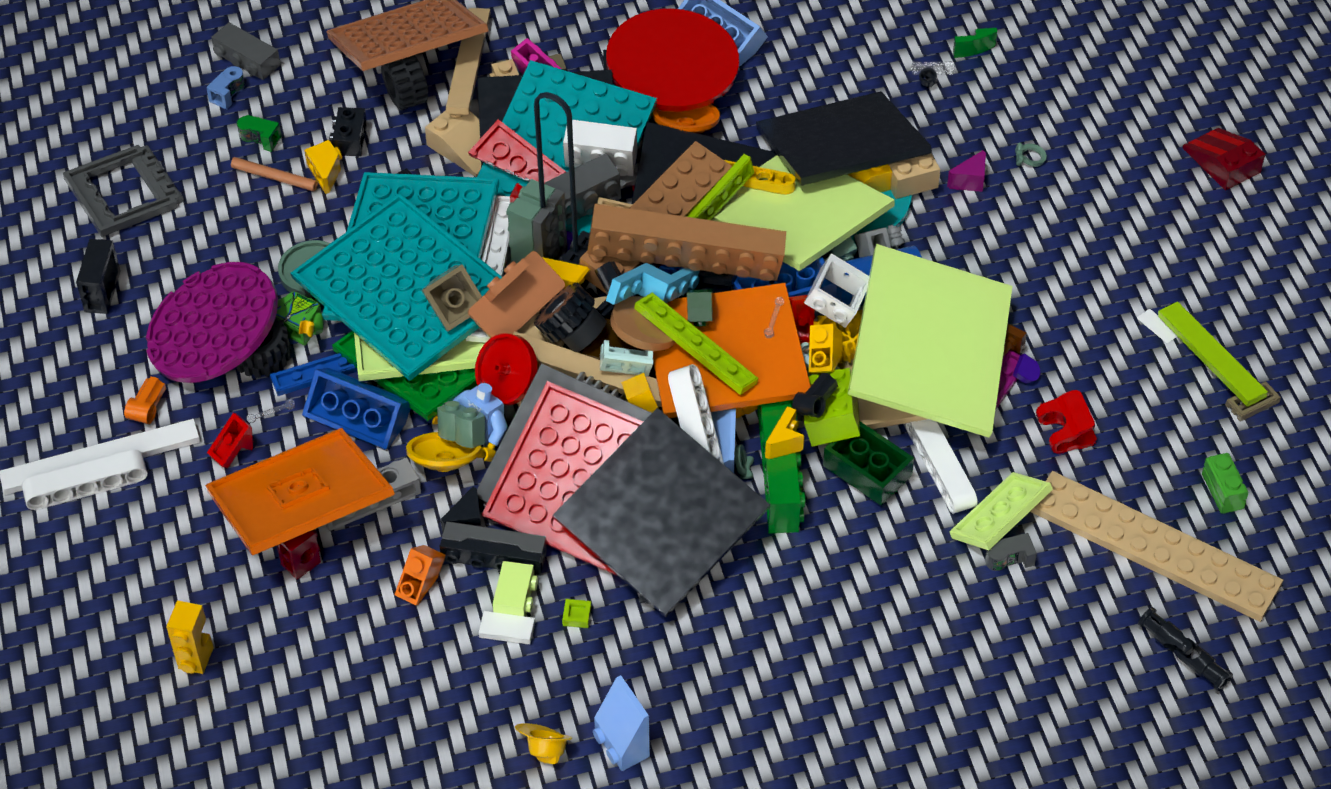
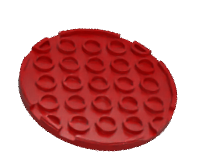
(673, 58)

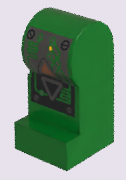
(259, 131)

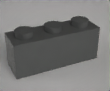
(245, 51)

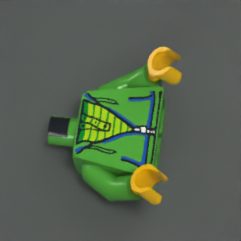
(300, 316)

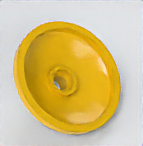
(440, 454)

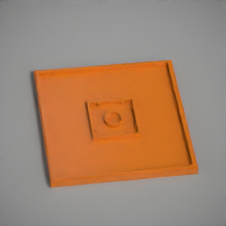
(739, 330)
(298, 490)

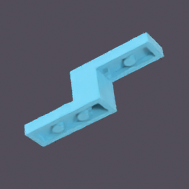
(650, 279)

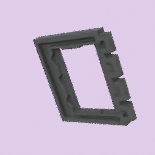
(150, 170)

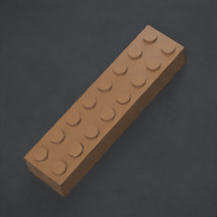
(672, 193)
(686, 242)

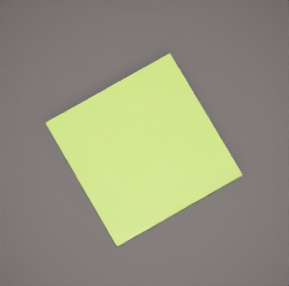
(813, 215)

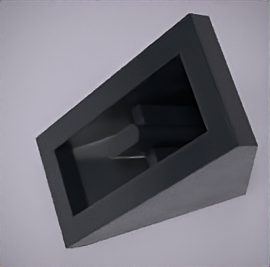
(464, 511)

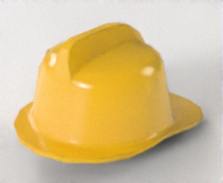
(544, 742)

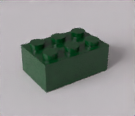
(869, 464)

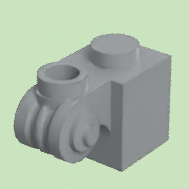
(887, 237)

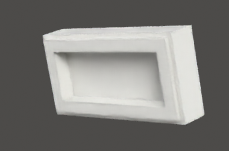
(506, 627)

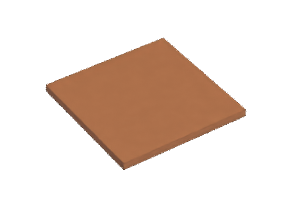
(405, 32)

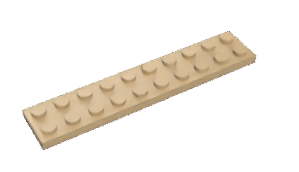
(1159, 547)

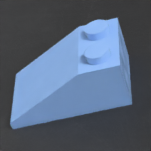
(622, 726)

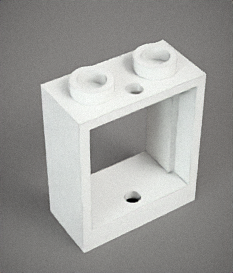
(854, 283)

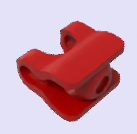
(1073, 414)

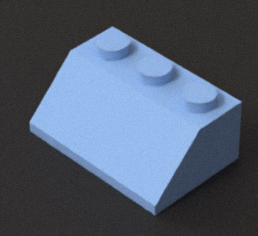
(724, 425)

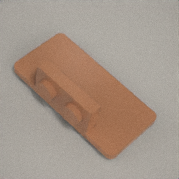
(516, 296)

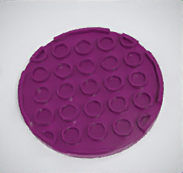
(212, 322)

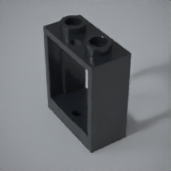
(98, 276)

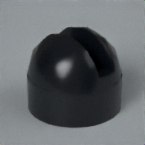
(930, 74)

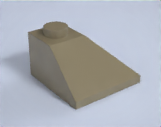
(452, 296)

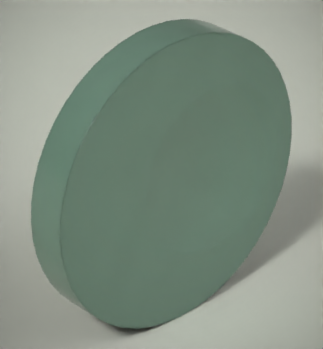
(293, 259)

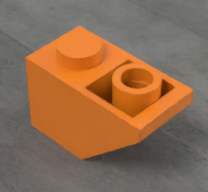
(419, 573)

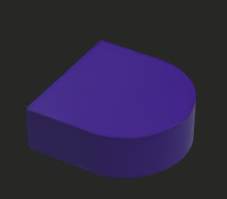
(1026, 369)

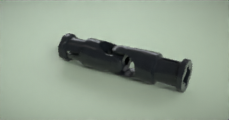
(1173, 639)

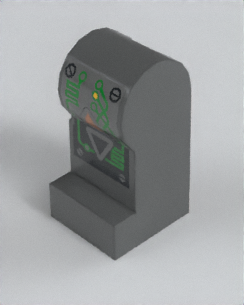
(1010, 552)

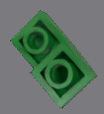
(971, 45)

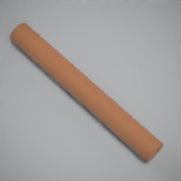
(274, 174)

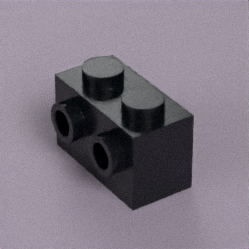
(349, 131)

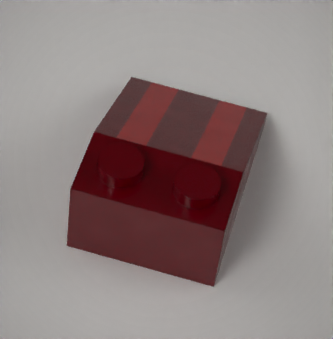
(1226, 157)

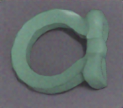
(1021, 158)
(743, 462)

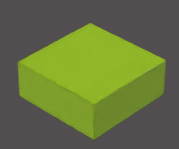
(576, 613)

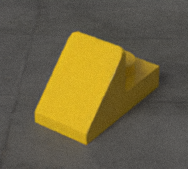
(784, 438)

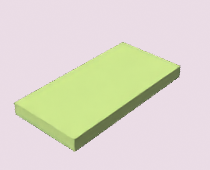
(1000, 510)

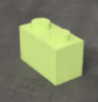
(514, 589)

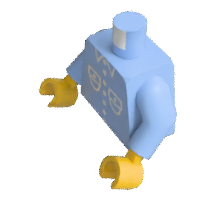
(492, 408)

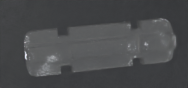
(947, 68)

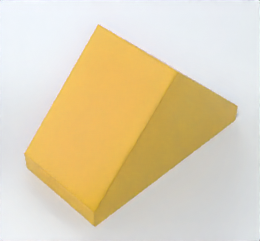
(639, 393)

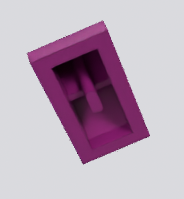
(968, 174)

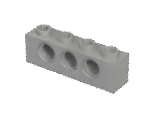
(404, 483)

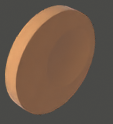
(636, 329)

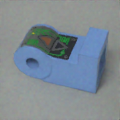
(225, 86)

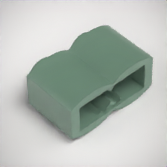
(461, 424)

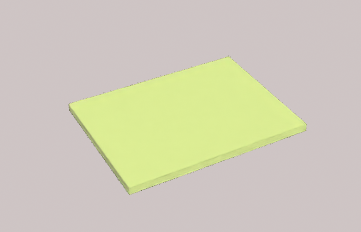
(931, 341)

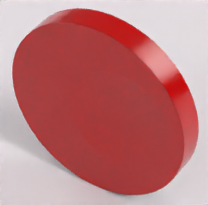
(508, 366)

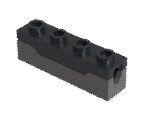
(491, 547)

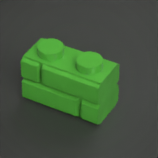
(1225, 483)

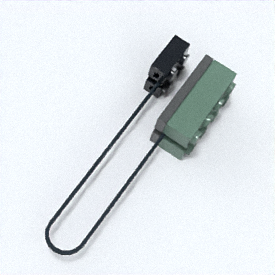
(539, 212)

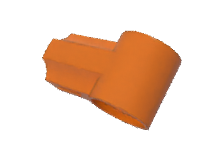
(143, 406)

